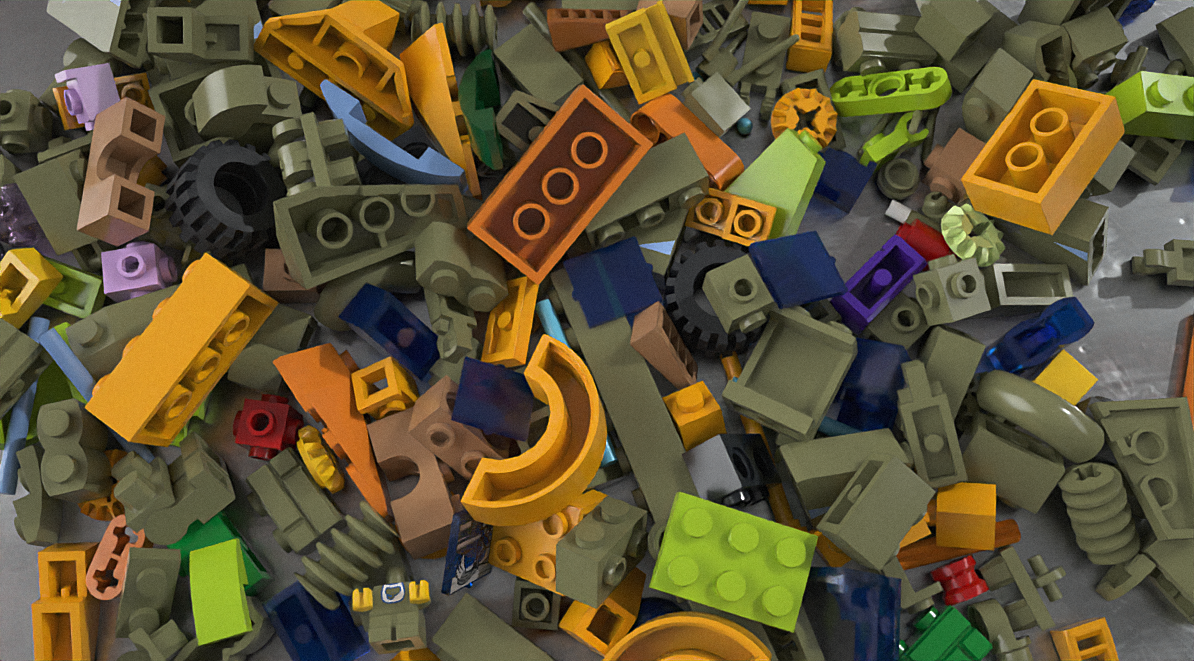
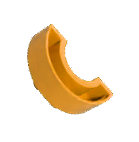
(564, 458)
(689, 638)

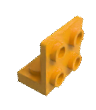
(531, 548)

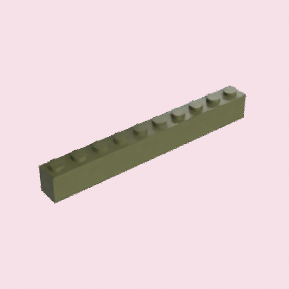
(637, 416)

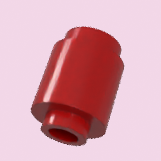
(924, 240)

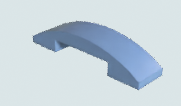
(429, 169)

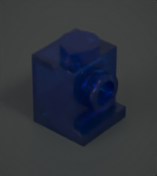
(842, 179)

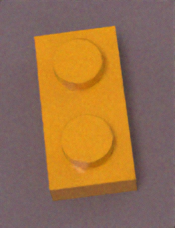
(511, 325)

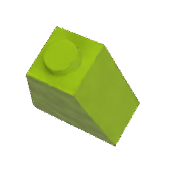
(783, 179)

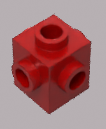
(277, 436)

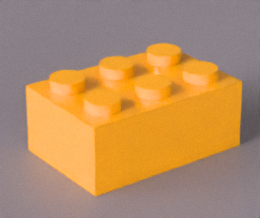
(1044, 155)

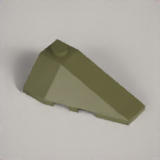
(353, 226)
(104, 334)

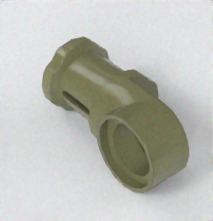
(994, 625)

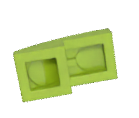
(219, 592)

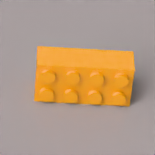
(181, 354)

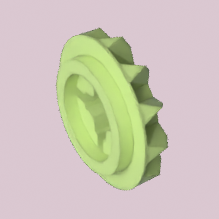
(957, 226)

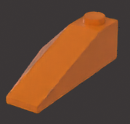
(325, 389)

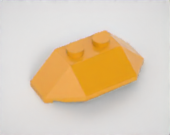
(330, 48)

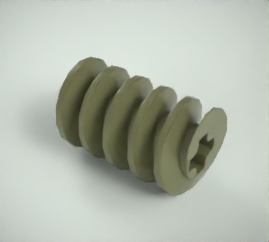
(459, 28)
(1100, 512)
(347, 557)

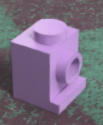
(88, 92)

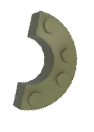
(995, 95)

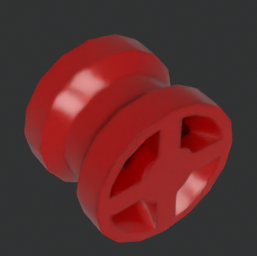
(959, 580)

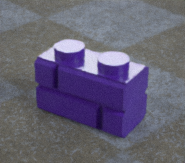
(878, 283)

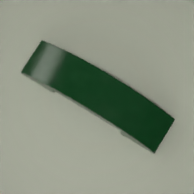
(479, 90)

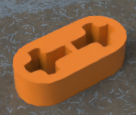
(112, 555)

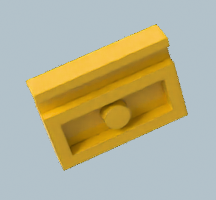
(649, 52)

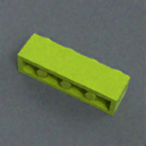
(1157, 105)

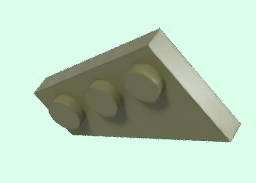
(1157, 458)

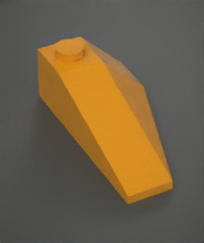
(436, 100)

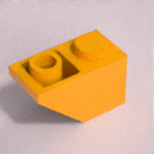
(611, 621)

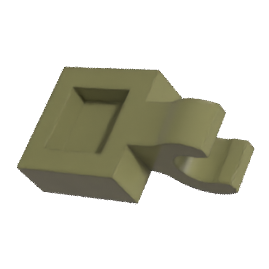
(1174, 260)

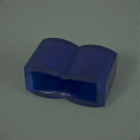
(1040, 337)

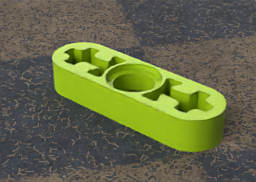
(916, 91)

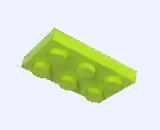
(734, 562)

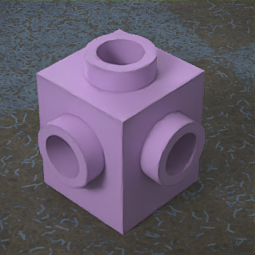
(136, 271)

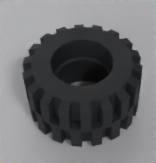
(206, 218)
(694, 324)

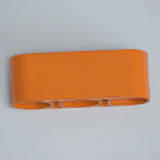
(668, 117)

